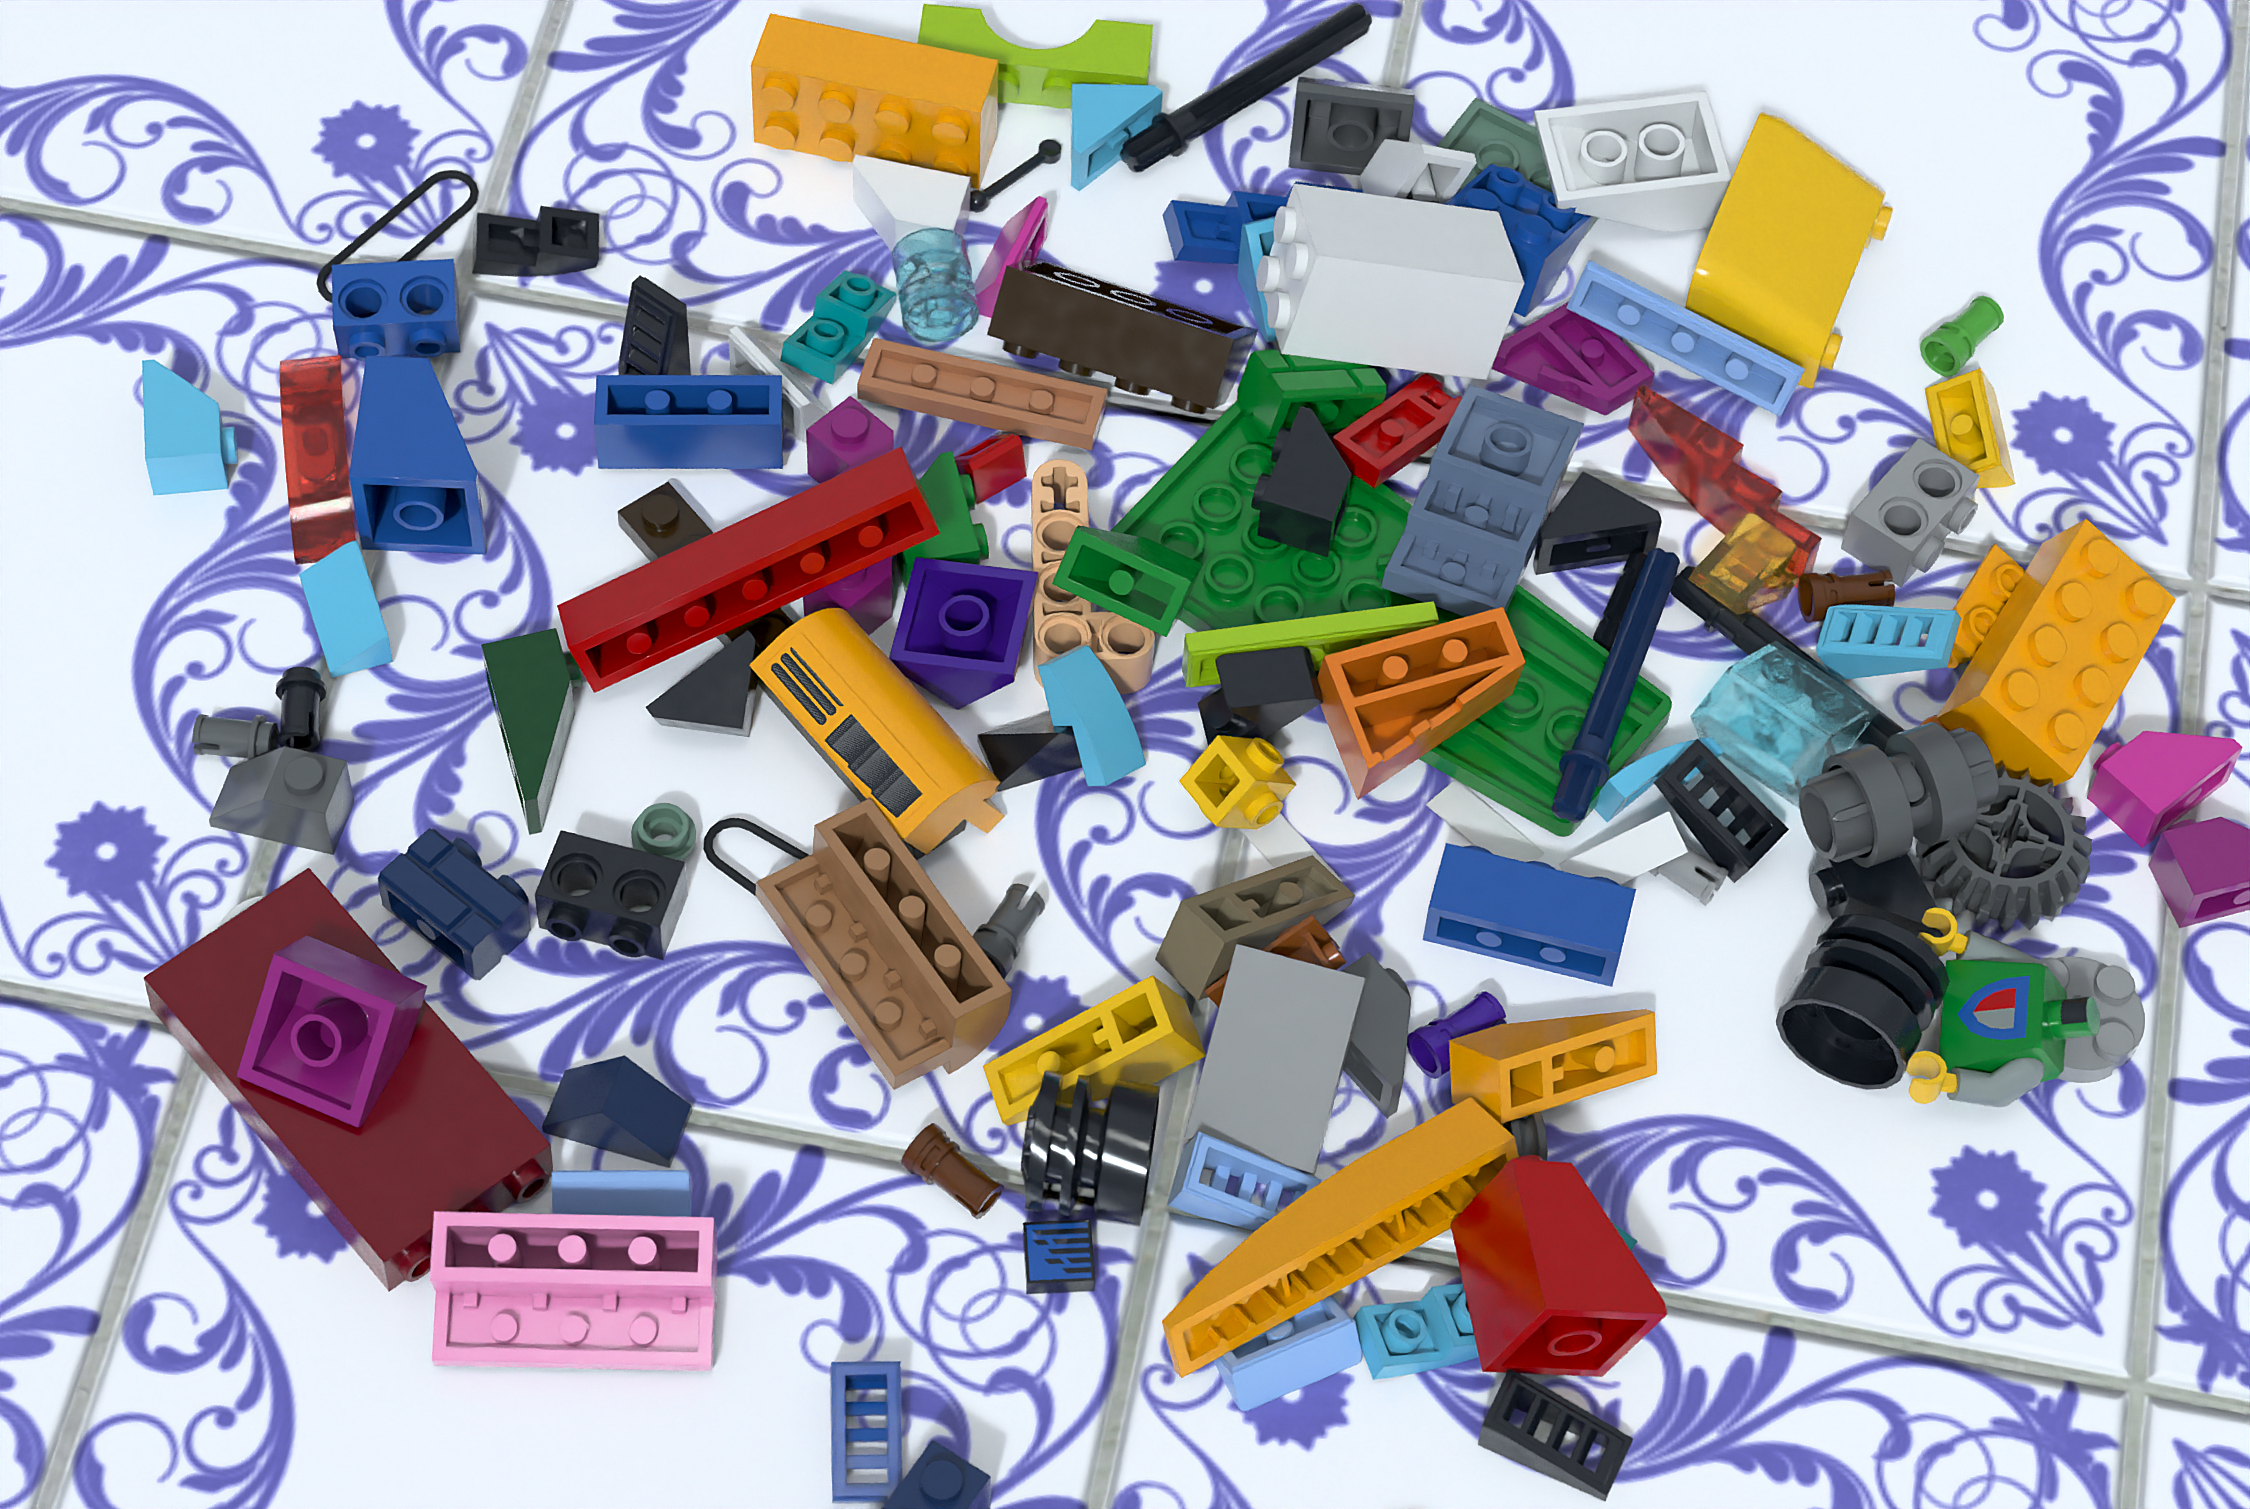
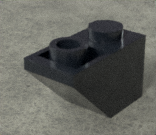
(1307, 490)

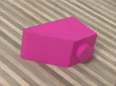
(2159, 779)

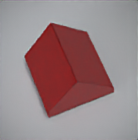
(993, 465)

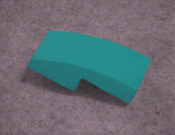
(841, 326)

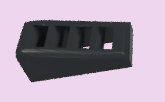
(649, 343)
(1714, 837)
(1546, 1405)

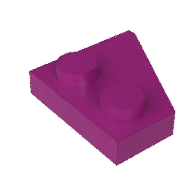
(1574, 361)

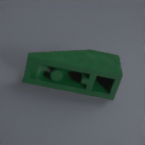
(535, 710)

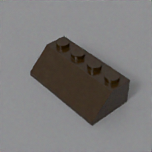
(1120, 334)

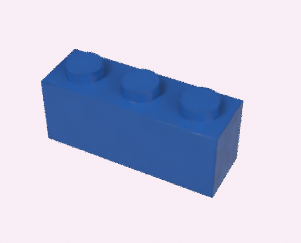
(689, 421)
(1529, 914)

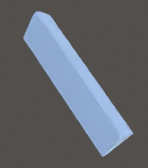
(1685, 338)

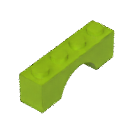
(1044, 77)

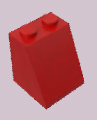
(1549, 1275)

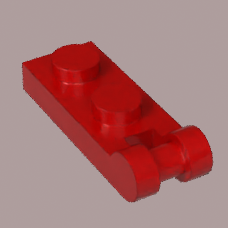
(1397, 430)

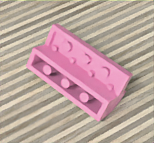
(574, 1291)

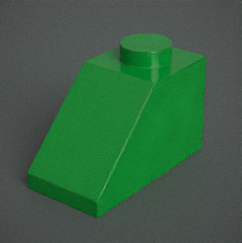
(1128, 576)

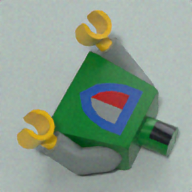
(1998, 1022)

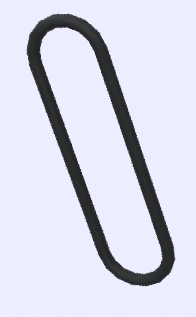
(391, 214)

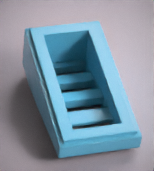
(1850, 629)

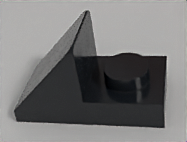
(1260, 693)

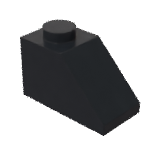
(1880, 891)

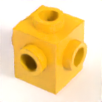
(1239, 782)

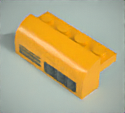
(878, 728)

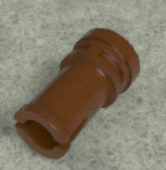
(1821, 591)
(941, 1163)

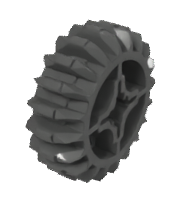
(2041, 865)

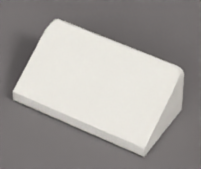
(753, 357)

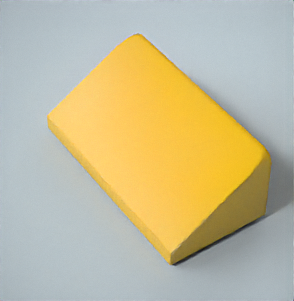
(1970, 427)

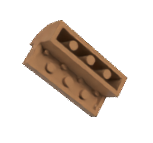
(887, 948)

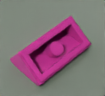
(1017, 242)

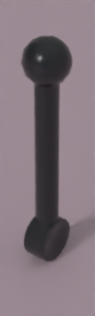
(1048, 153)

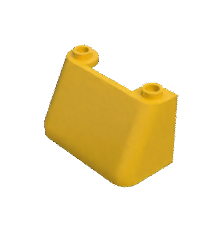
(1787, 246)

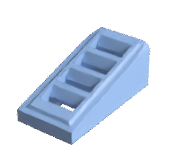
(1227, 1160)

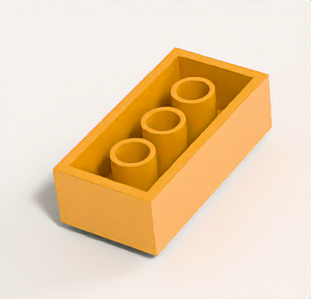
(873, 97)
(2059, 655)

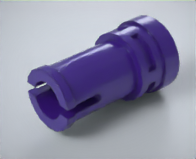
(1430, 1042)

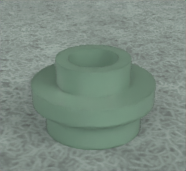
(664, 819)

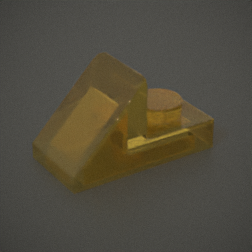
(1748, 566)

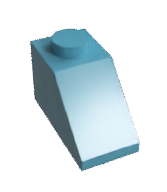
(183, 435)

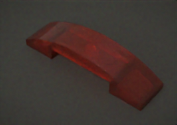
(316, 456)

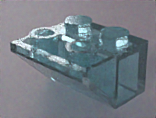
(1780, 718)

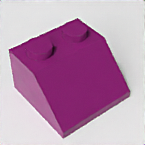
(330, 1029)

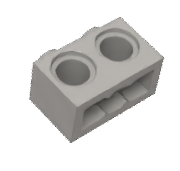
(1912, 512)

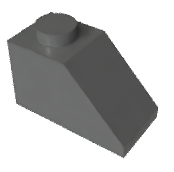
(287, 799)
(1379, 1035)

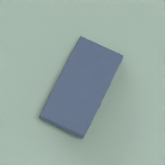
(1482, 504)

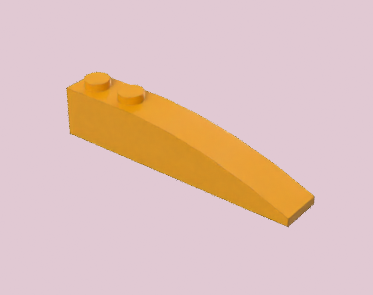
(1341, 1232)

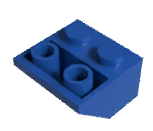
(1536, 229)

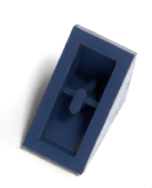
(619, 1111)

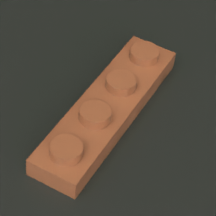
(982, 393)

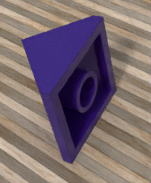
(963, 628)

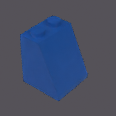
(411, 465)

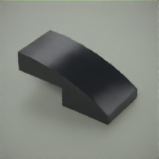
(551, 245)

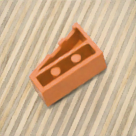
(1415, 691)

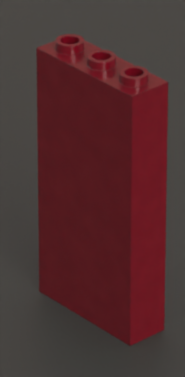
(432, 1141)

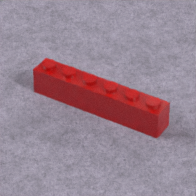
(747, 570)

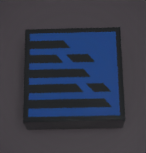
(1058, 1256)

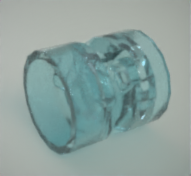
(935, 285)

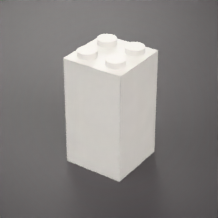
(1389, 282)

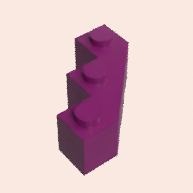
(835, 445)

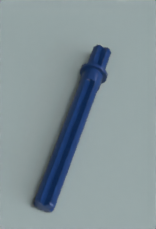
(1586, 763)

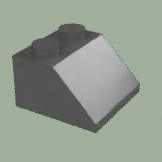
(1345, 123)

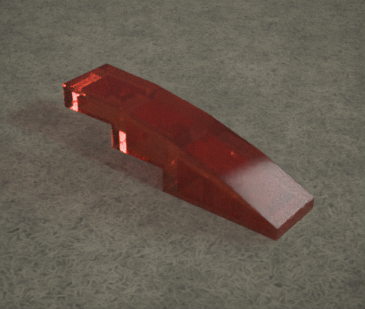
(1707, 472)

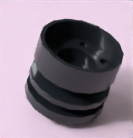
(1862, 1001)
(1091, 1148)

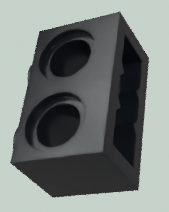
(616, 882)

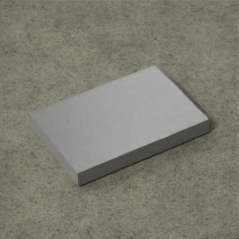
(1276, 1056)

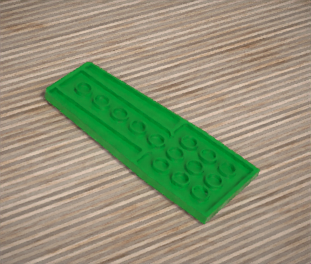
(1251, 580)

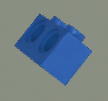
(396, 297)

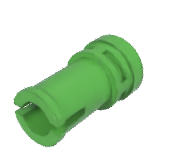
(1956, 341)

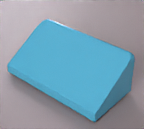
(346, 612)

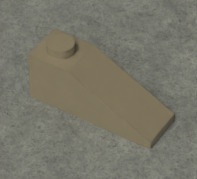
(1249, 914)

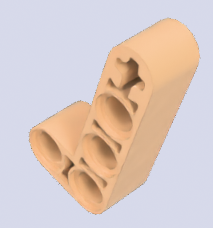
(1071, 623)

